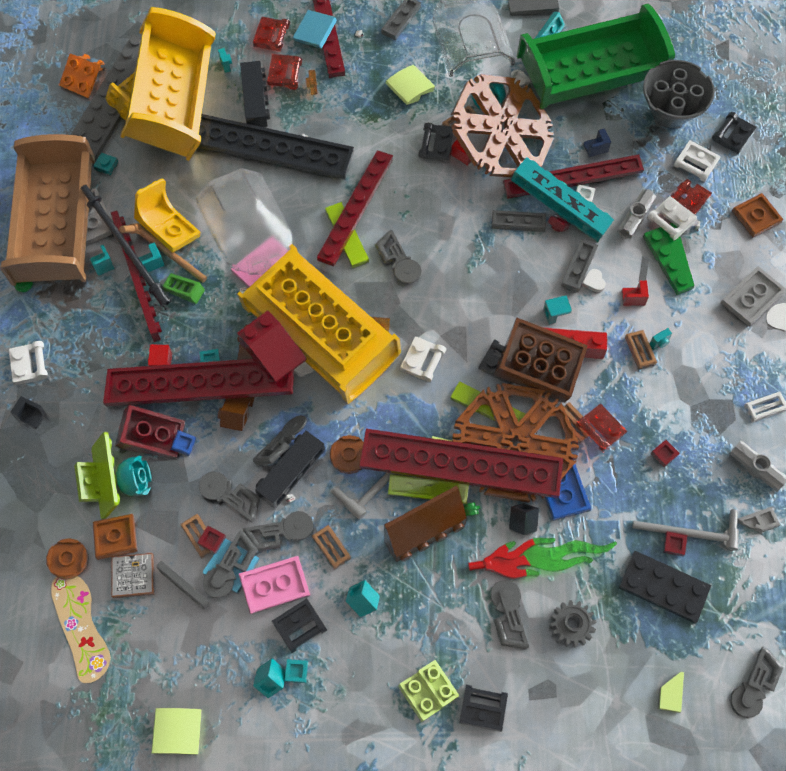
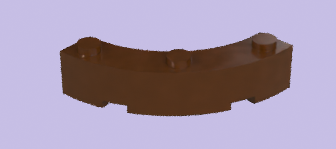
(235, 410)

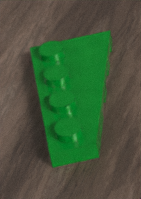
(671, 258)

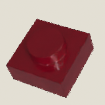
(558, 223)
(665, 453)
(211, 539)
(675, 544)

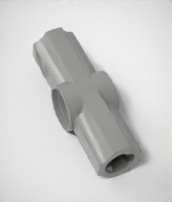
(633, 220)
(768, 474)

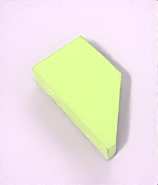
(671, 694)

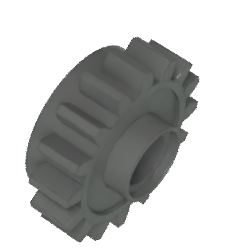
(580, 616)

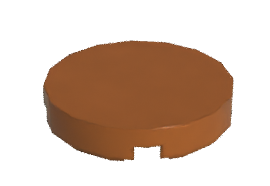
(346, 454)
(67, 558)

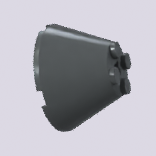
(677, 92)

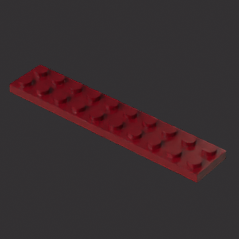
(192, 382)
(462, 463)

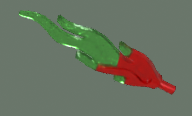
(531, 555)

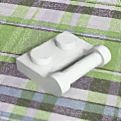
(699, 156)
(674, 213)
(417, 356)
(22, 365)

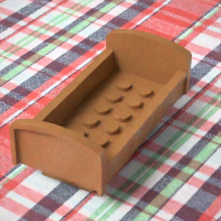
(49, 209)

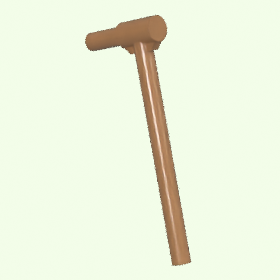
(139, 229)

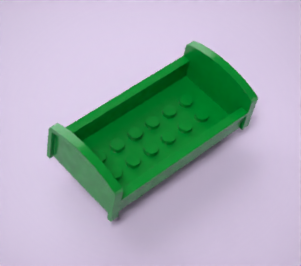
(595, 56)

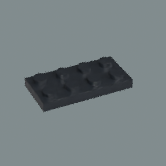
(665, 587)

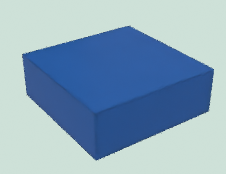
(183, 443)

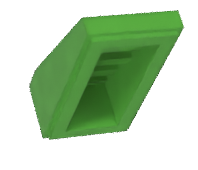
(193, 293)

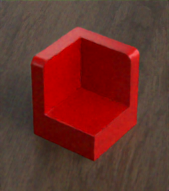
(459, 153)
(636, 296)
(159, 355)

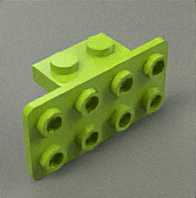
(97, 478)

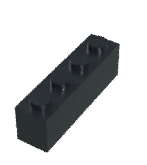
(253, 93)
(290, 469)

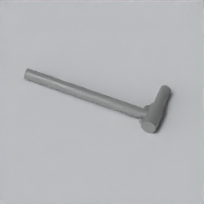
(356, 506)
(729, 538)

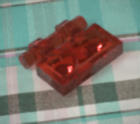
(696, 196)

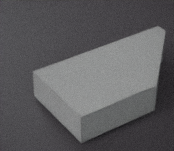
(760, 521)

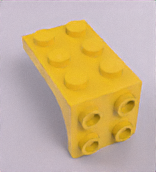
(119, 96)
(161, 219)

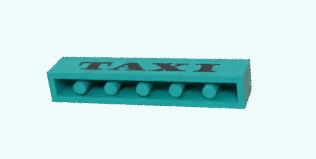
(562, 199)

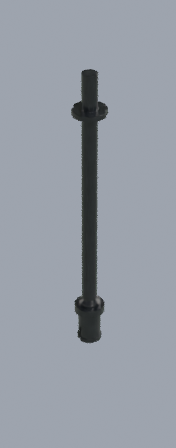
(155, 288)

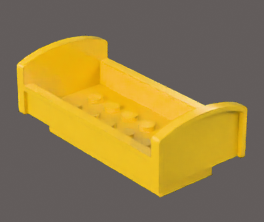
(169, 82)
(324, 323)

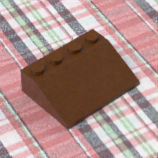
(541, 360)
(425, 525)

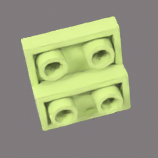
(410, 84)
(428, 691)
(176, 731)

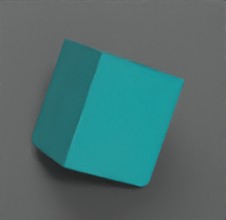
(153, 259)
(102, 262)
(556, 307)
(362, 598)
(269, 678)

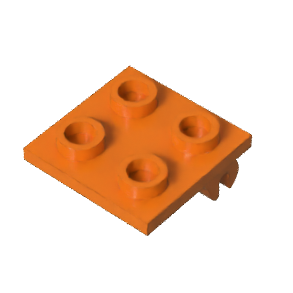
(80, 74)

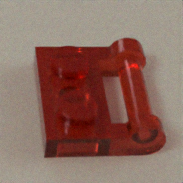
(266, 32)
(279, 68)
(605, 424)

